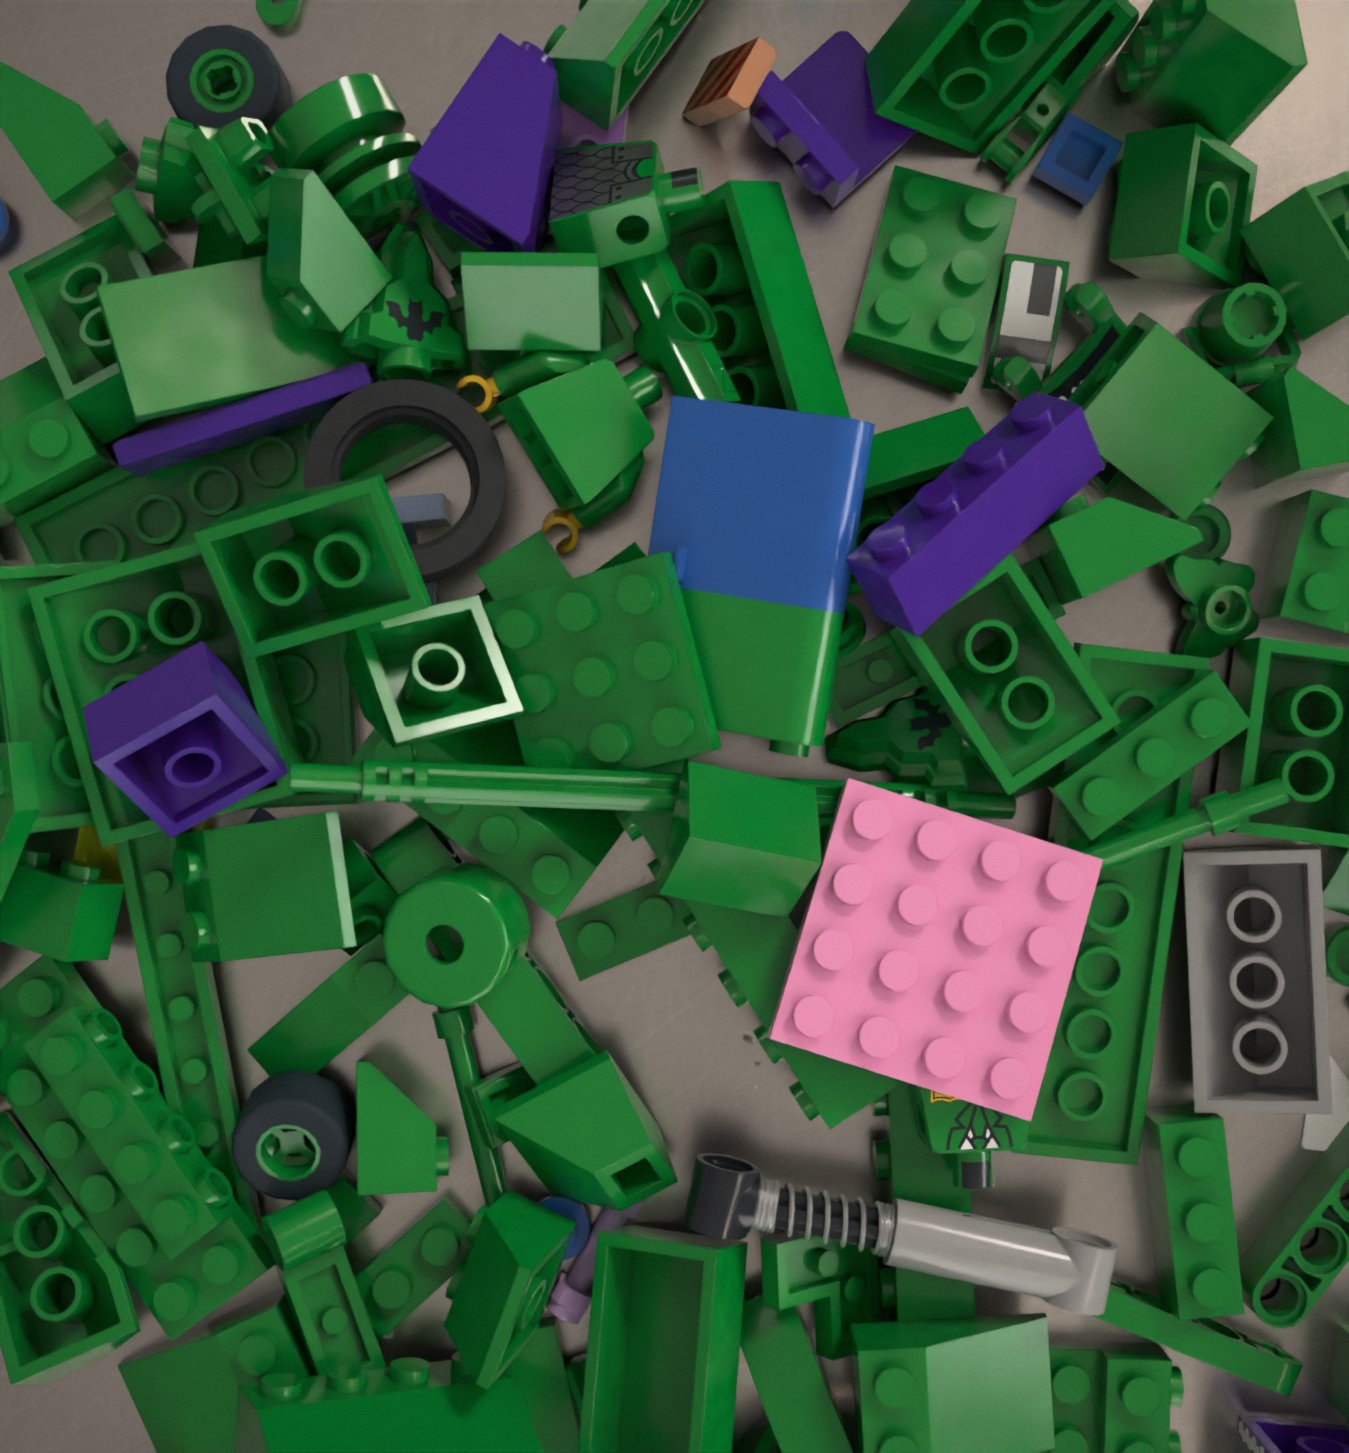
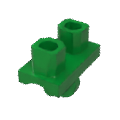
(230, 180)

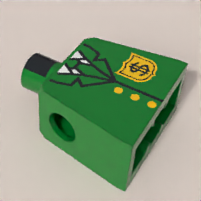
(966, 1132)

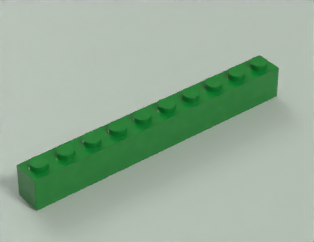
(749, 943)

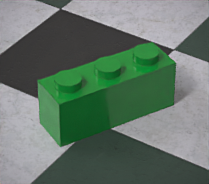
(1191, 1212)

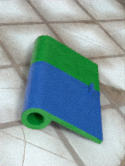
(760, 540)

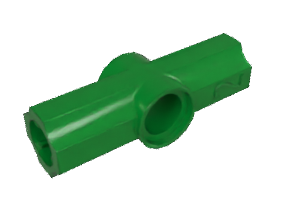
(674, 329)

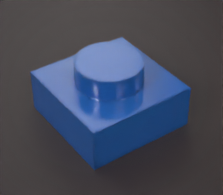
(1077, 159)

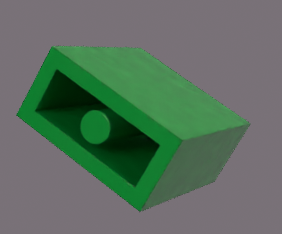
(1168, 416)

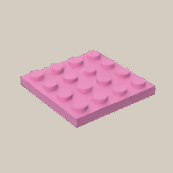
(936, 949)

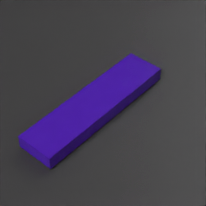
(239, 421)

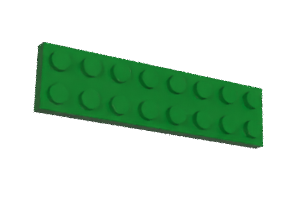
(1108, 1025)

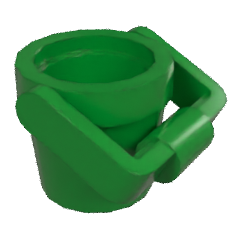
(1237, 332)

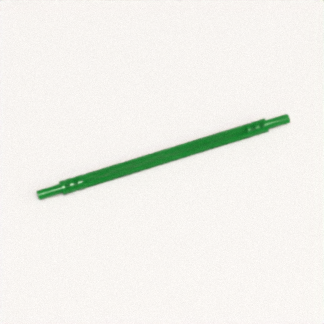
(576, 787)

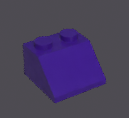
(182, 740)

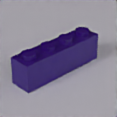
(976, 512)

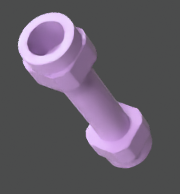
(573, 1290)

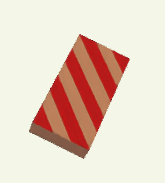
(730, 82)

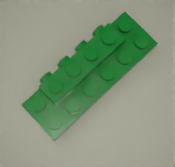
(122, 1148)

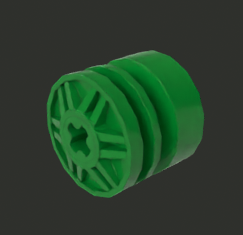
(356, 148)

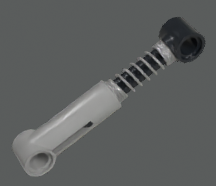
(1059, 1265)

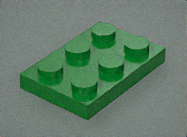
(933, 271)

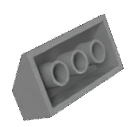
(1257, 980)

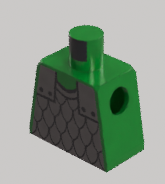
(618, 200)

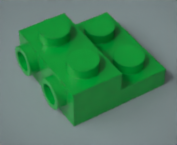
(1113, 1397)

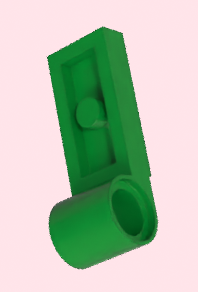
(320, 1284)

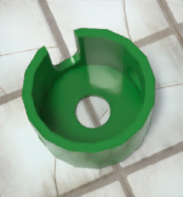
(485, 914)

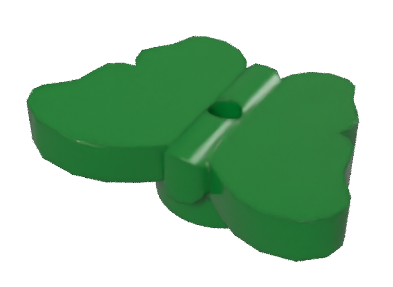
(1203, 585)

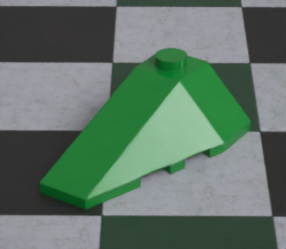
(58, 1280)

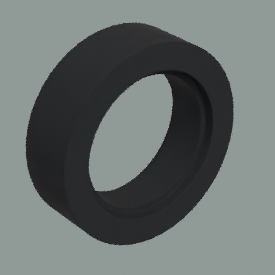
(443, 412)

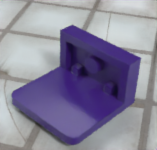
(827, 119)

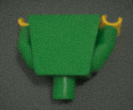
(577, 428)

